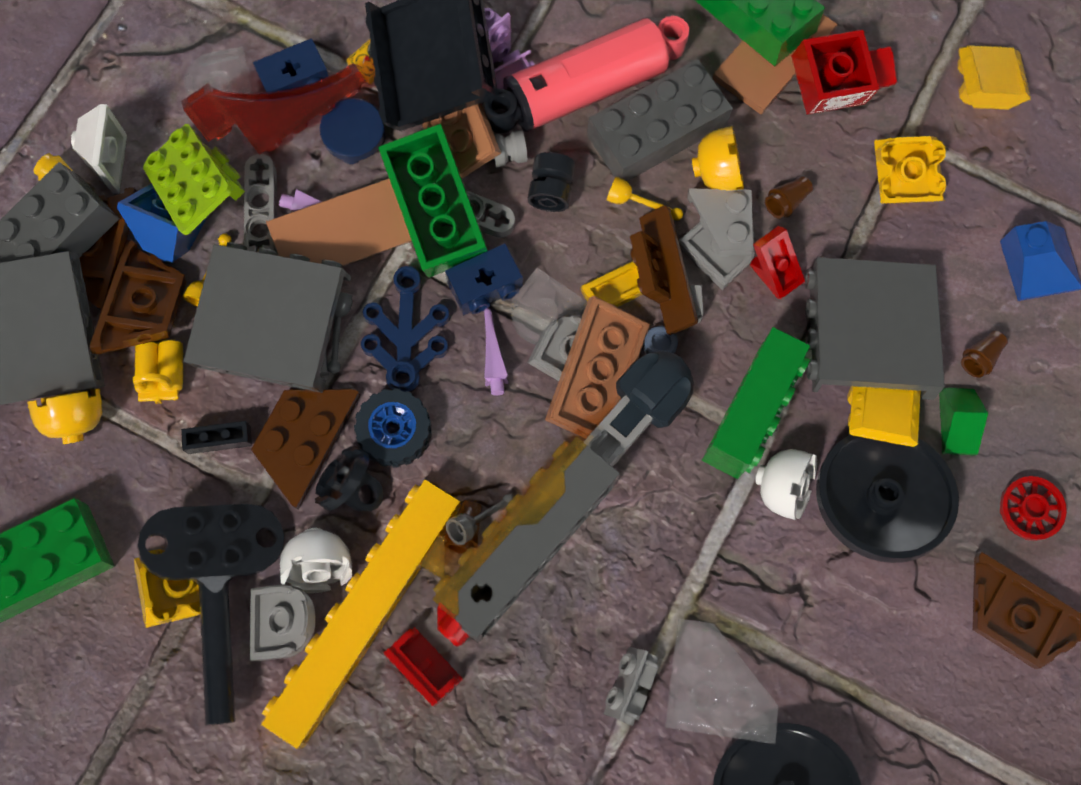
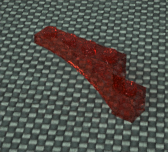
(268, 116)

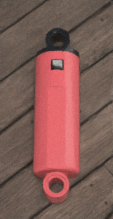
(587, 74)

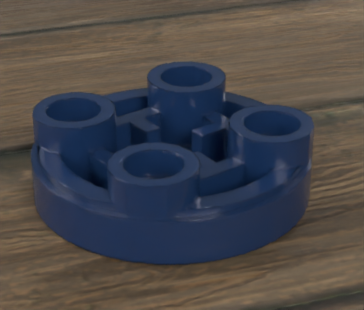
(352, 130)

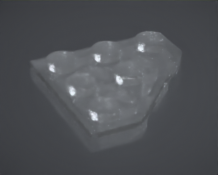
(715, 688)

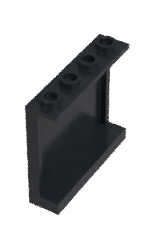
(429, 59)

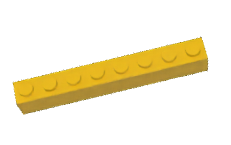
(360, 617)

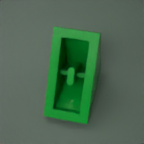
(961, 421)

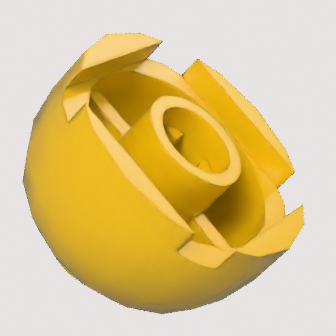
(719, 161)
(67, 415)

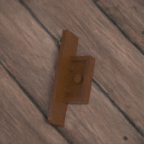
(662, 269)

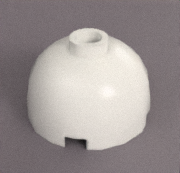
(787, 482)
(315, 560)

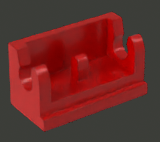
(423, 666)

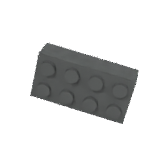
(658, 121)
(55, 218)

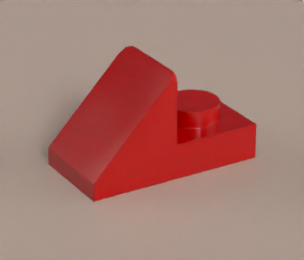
(777, 263)

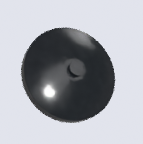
(887, 498)
(796, 758)

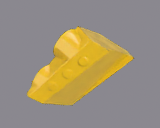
(992, 77)
(910, 169)
(884, 414)
(165, 599)

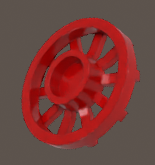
(1033, 508)

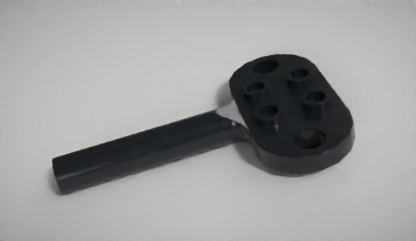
(211, 549)

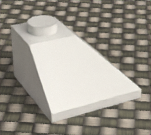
(101, 145)

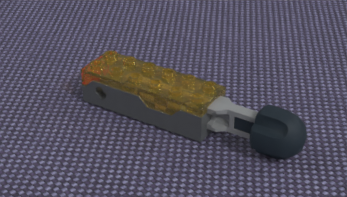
(558, 500)

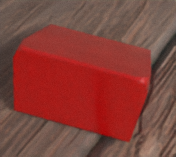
(884, 66)

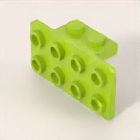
(191, 178)

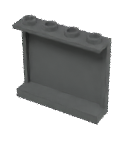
(265, 316)
(874, 325)
(45, 329)

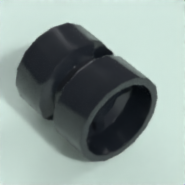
(551, 181)

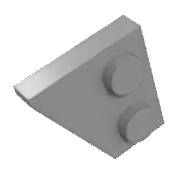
(726, 218)

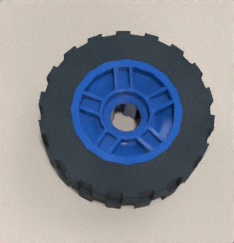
(402, 410)

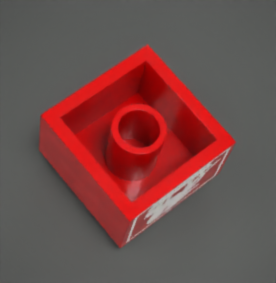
(835, 72)

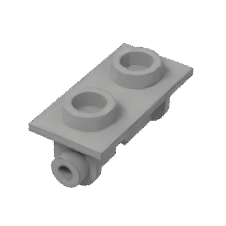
(635, 670)

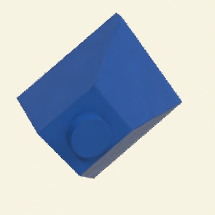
(154, 226)
(1040, 261)

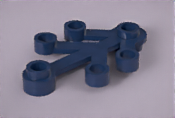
(404, 336)

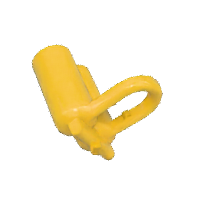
(158, 371)

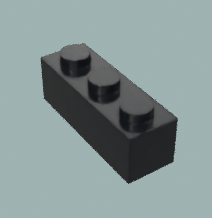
(216, 437)

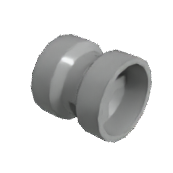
(512, 148)

